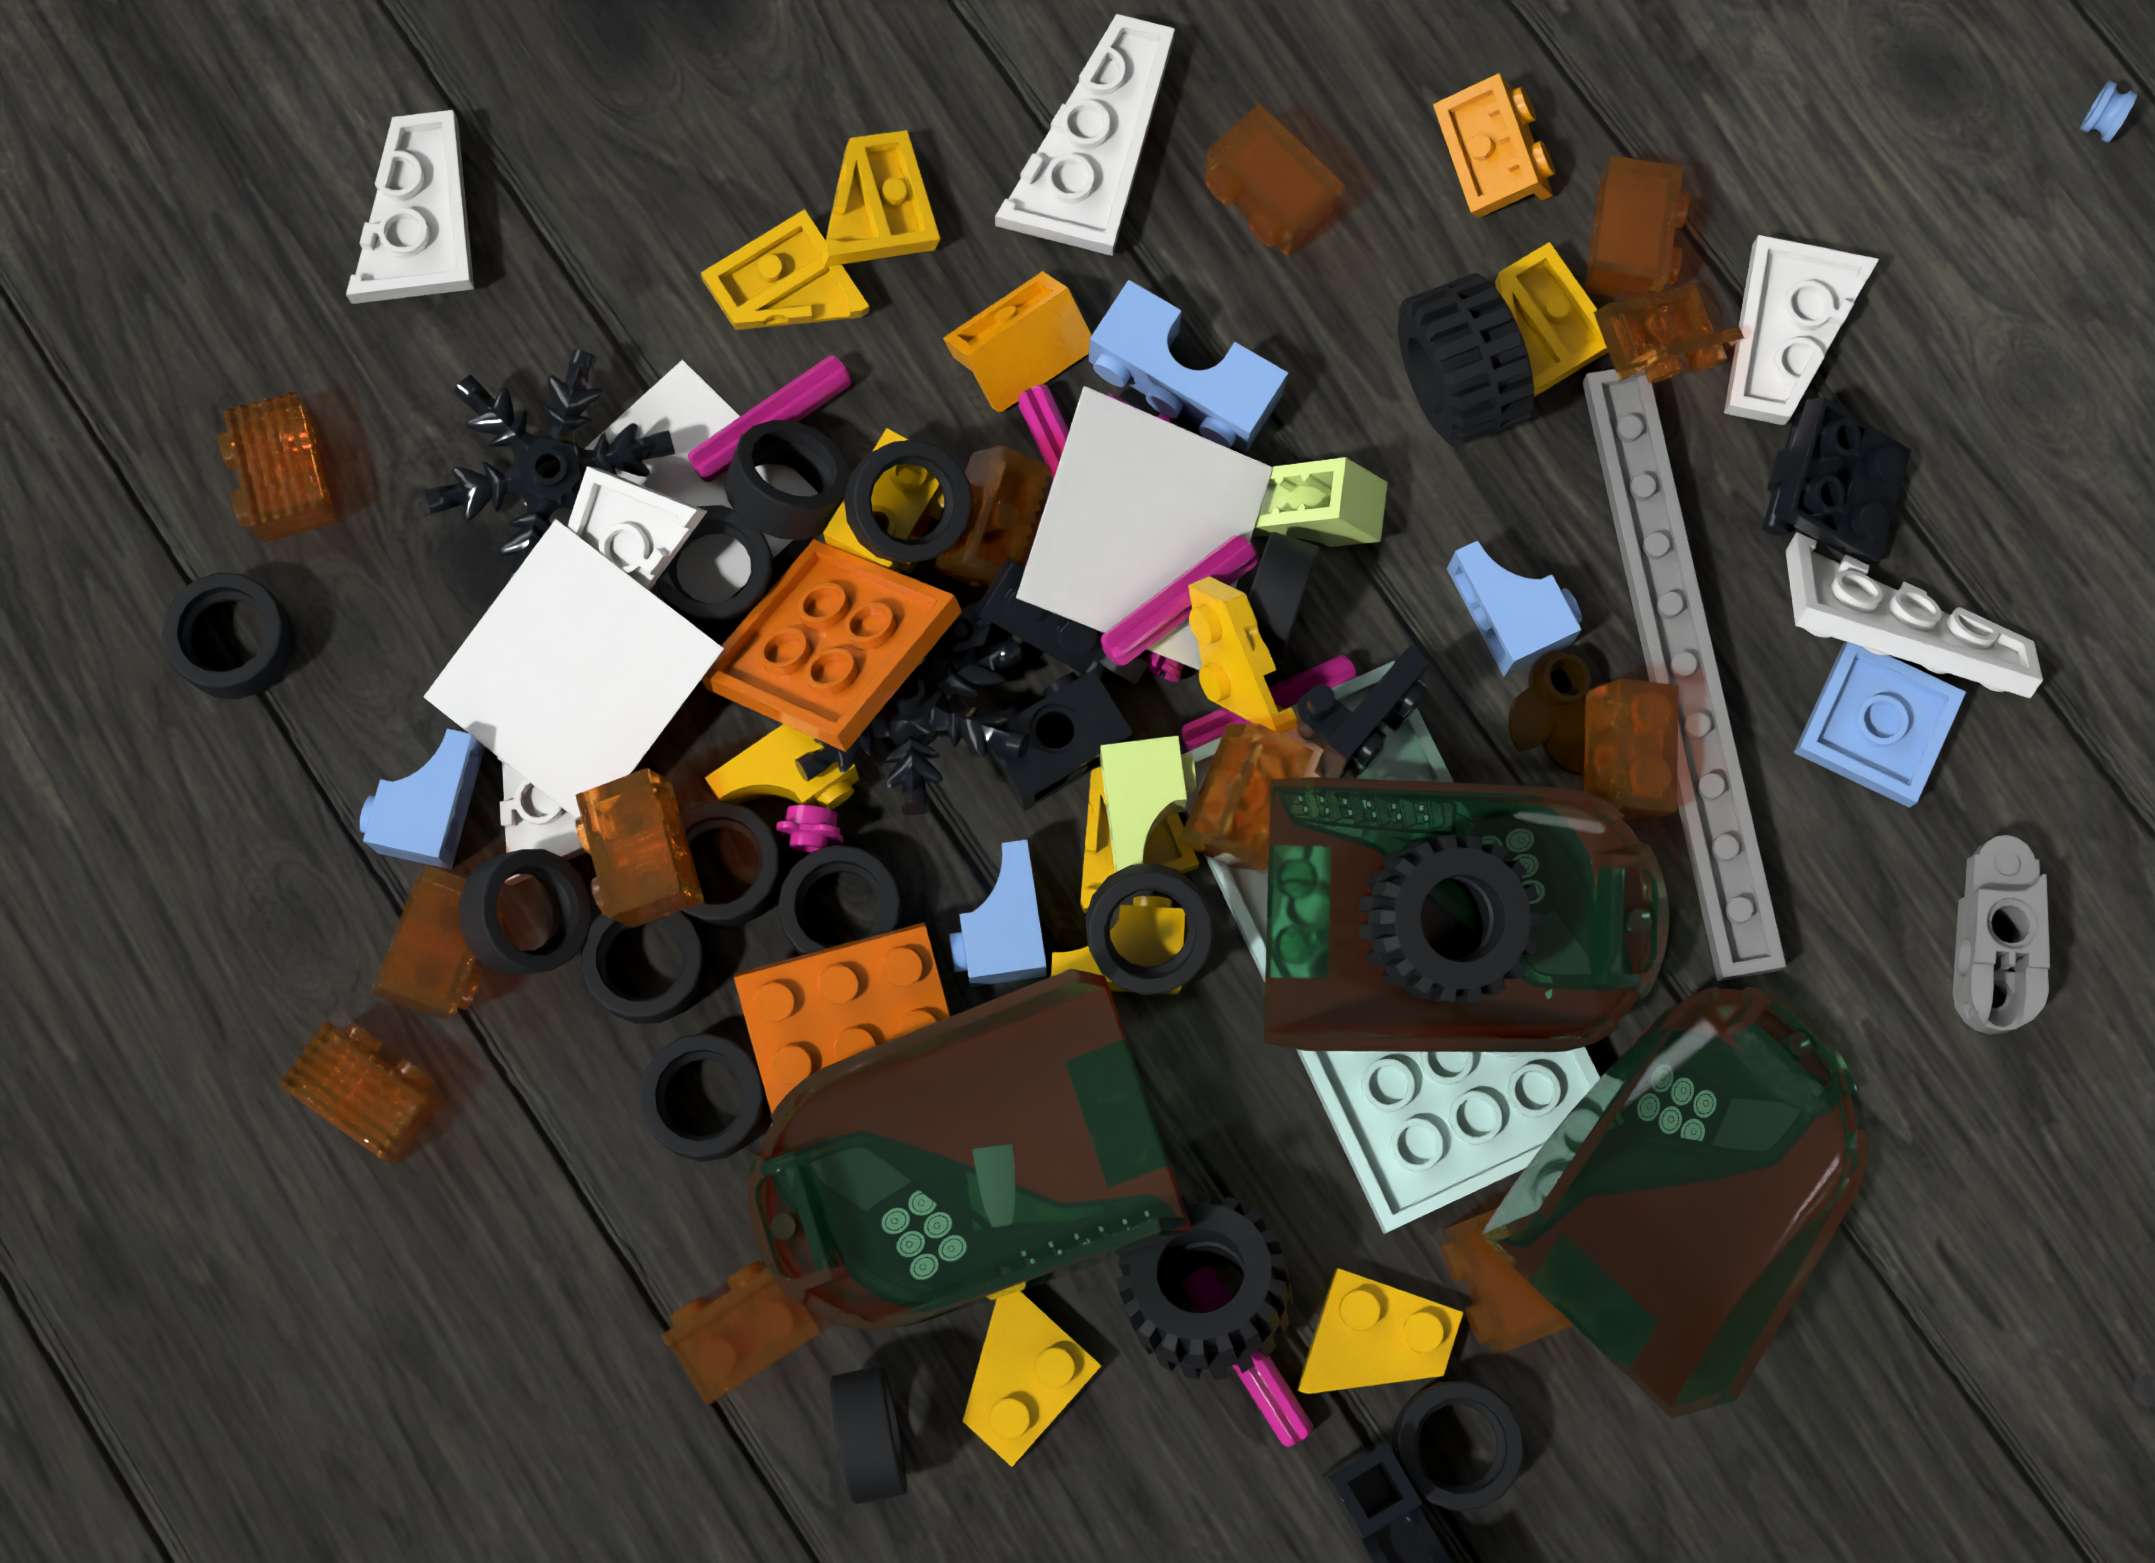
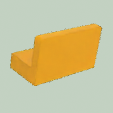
(1021, 340)

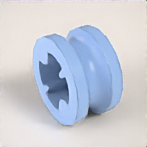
(2108, 111)

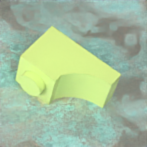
(1323, 503)
(1141, 788)

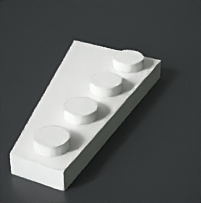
(1089, 159)
(1905, 623)

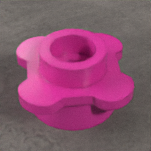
(810, 828)

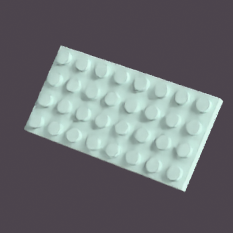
(1415, 1122)

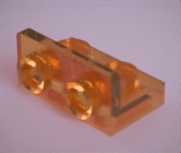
(738, 1332)

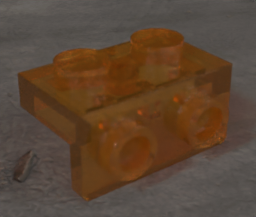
(1662, 335)

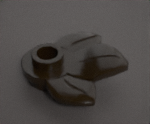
(1553, 717)

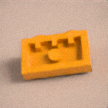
(1494, 145)

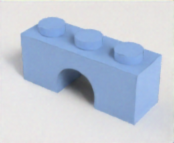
(1224, 401)

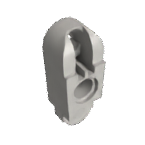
(2004, 882)

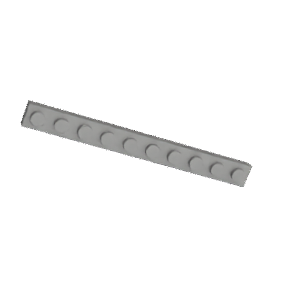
(1681, 653)

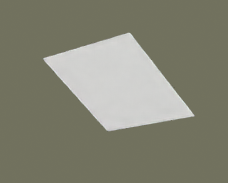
(684, 404)
(1134, 514)
(572, 670)

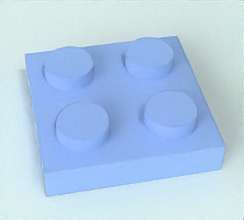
(1880, 723)

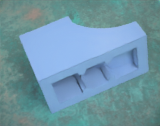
(1514, 613)
(426, 811)
(1004, 934)

